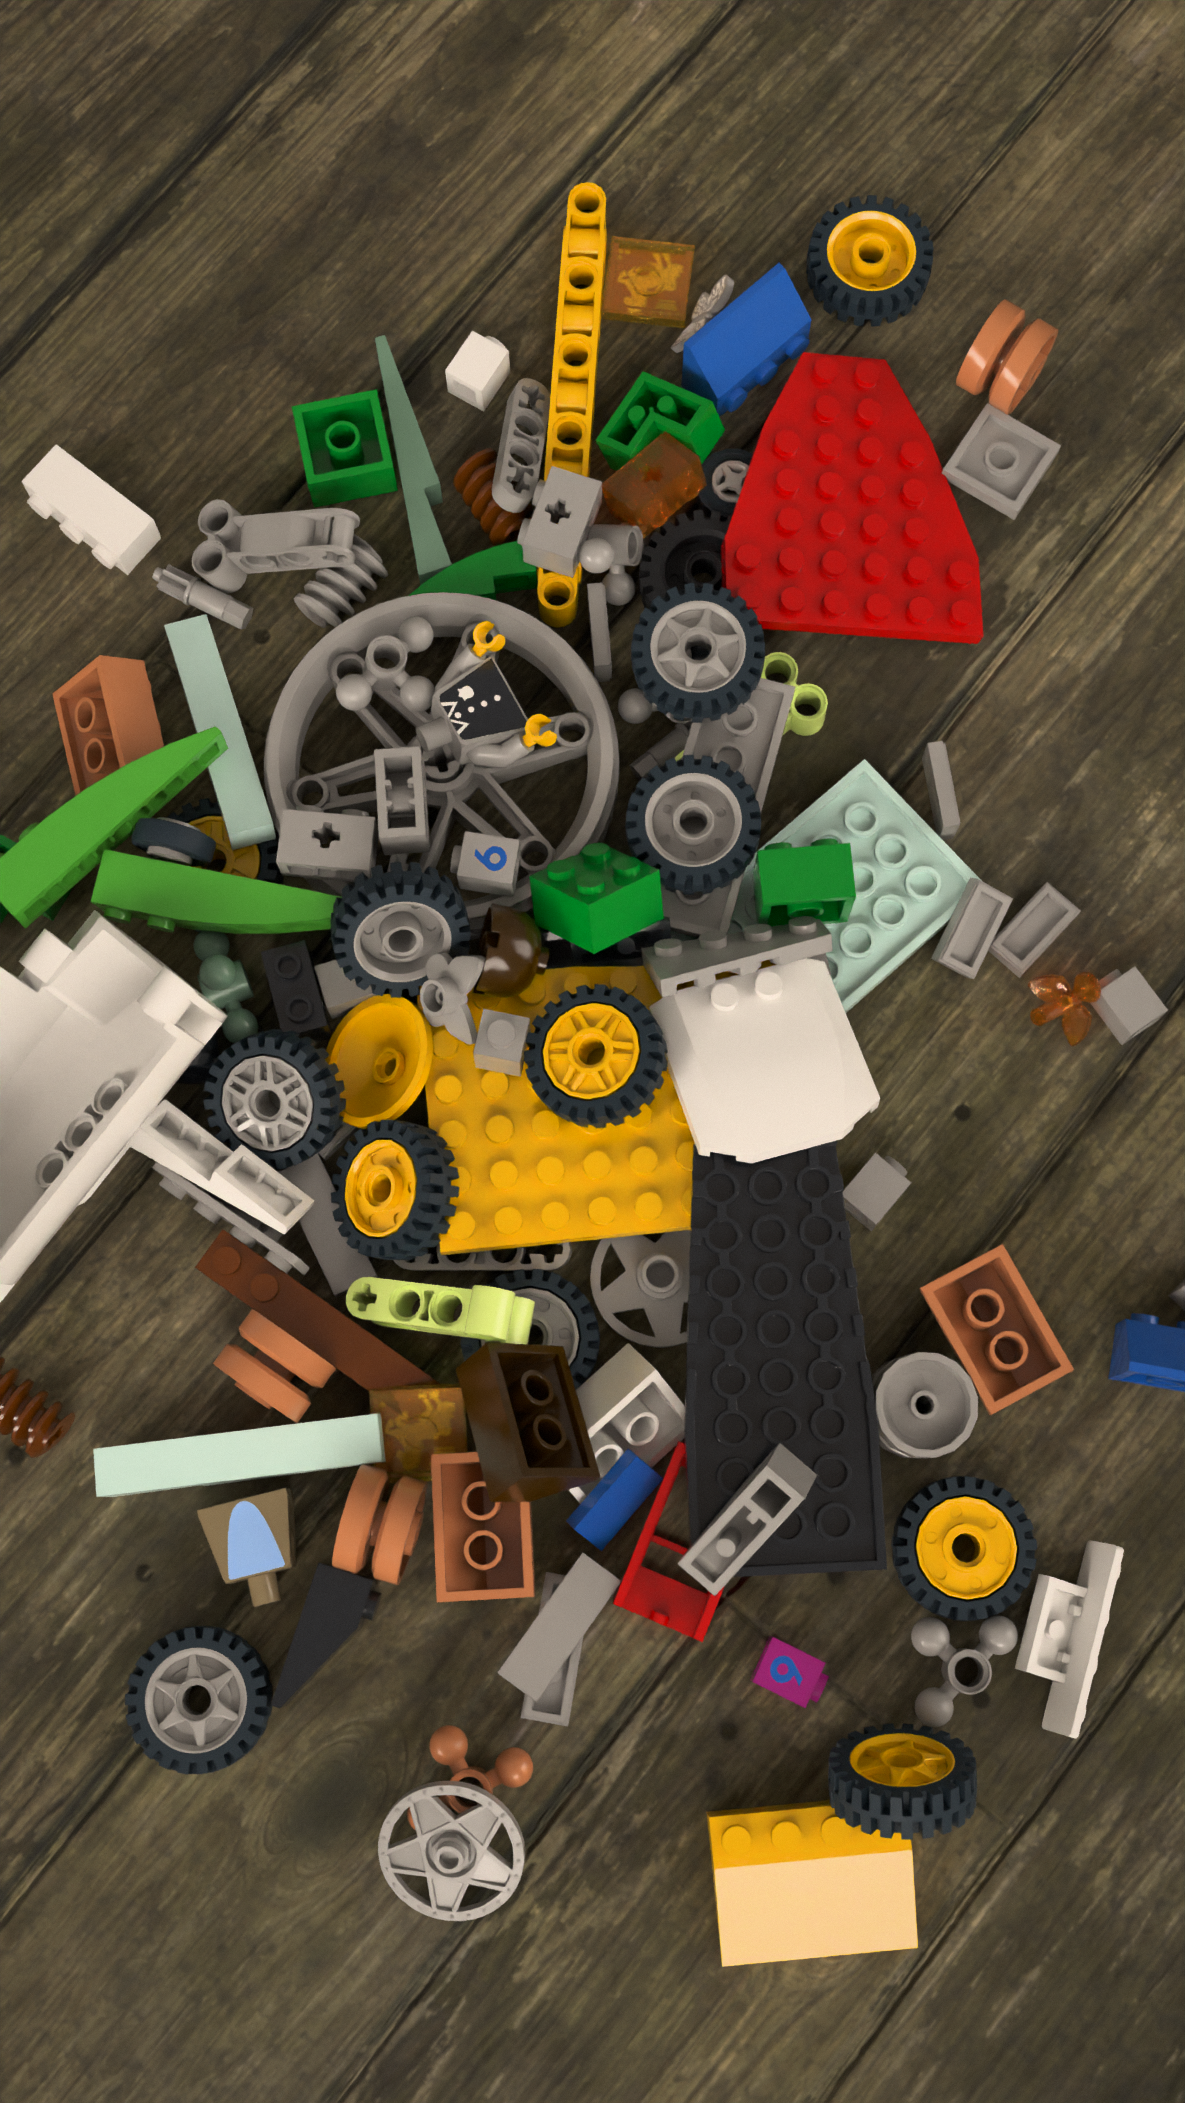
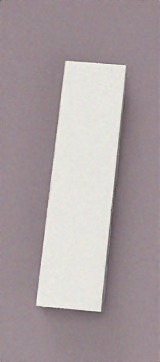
(233, 1176)

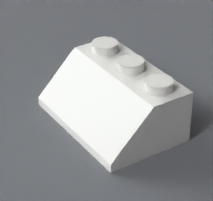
(628, 1408)

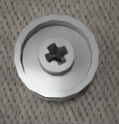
(947, 1398)

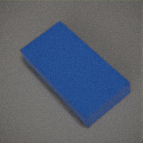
(614, 1499)

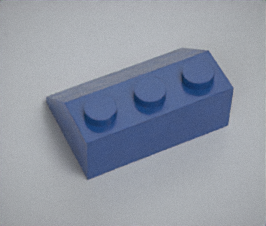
(746, 342)
(1149, 1353)

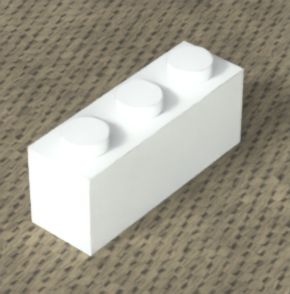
(90, 510)

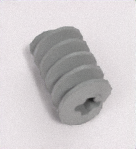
(339, 585)

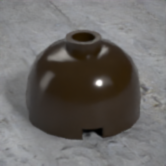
(511, 952)

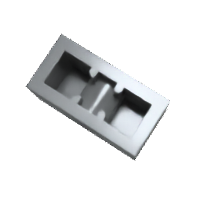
(577, 503)
(401, 800)
(347, 856)

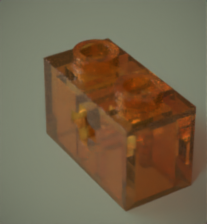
(654, 484)

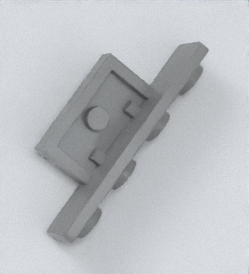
(245, 1227)

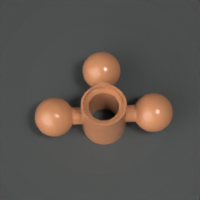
(449, 1747)

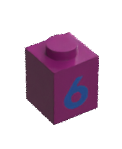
(790, 1672)

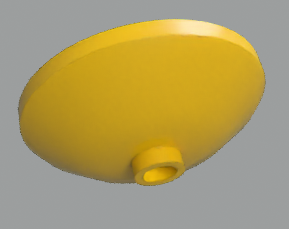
(381, 1058)

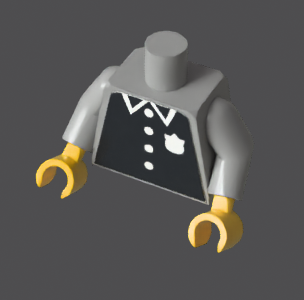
(479, 712)

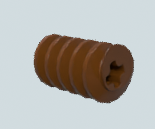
(475, 484)
(27, 1417)

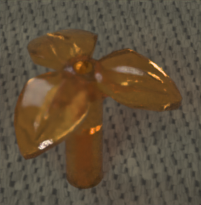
(1062, 1000)

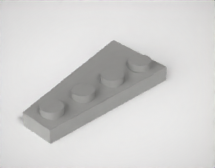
(715, 952)

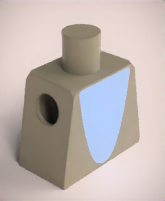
(253, 1541)

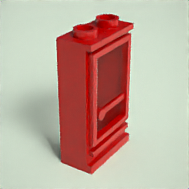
(655, 1594)

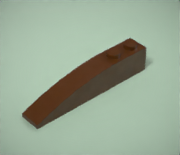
(306, 1316)

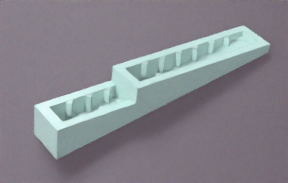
(212, 705)
(238, 1455)

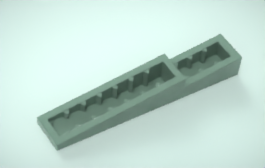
(416, 470)

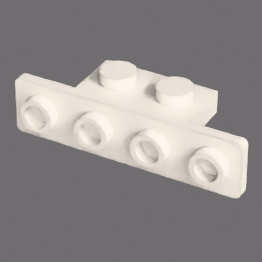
(1067, 1633)

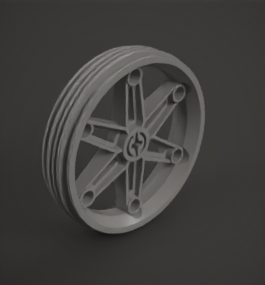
(450, 616)

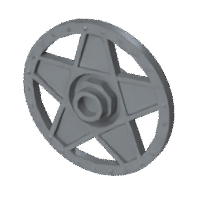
(652, 1281)
(451, 1851)

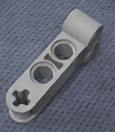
(270, 542)

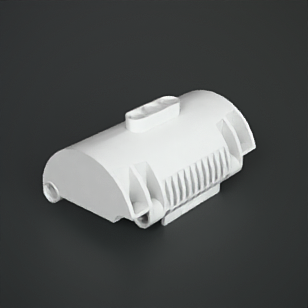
(84, 1059)

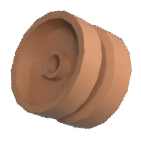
(1006, 356)
(274, 1365)
(373, 1522)

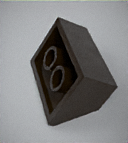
(526, 1421)

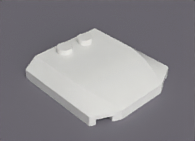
(765, 1062)

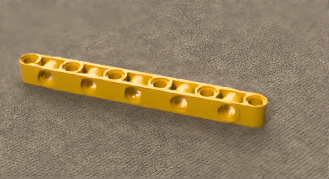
(575, 386)

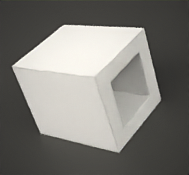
(478, 370)

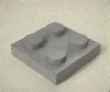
(1000, 461)

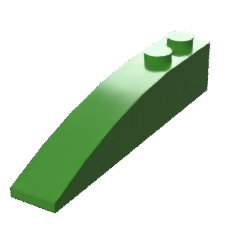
(101, 817)
(203, 898)

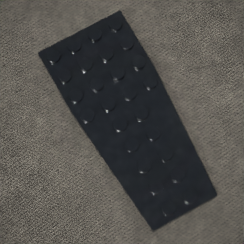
(780, 1358)

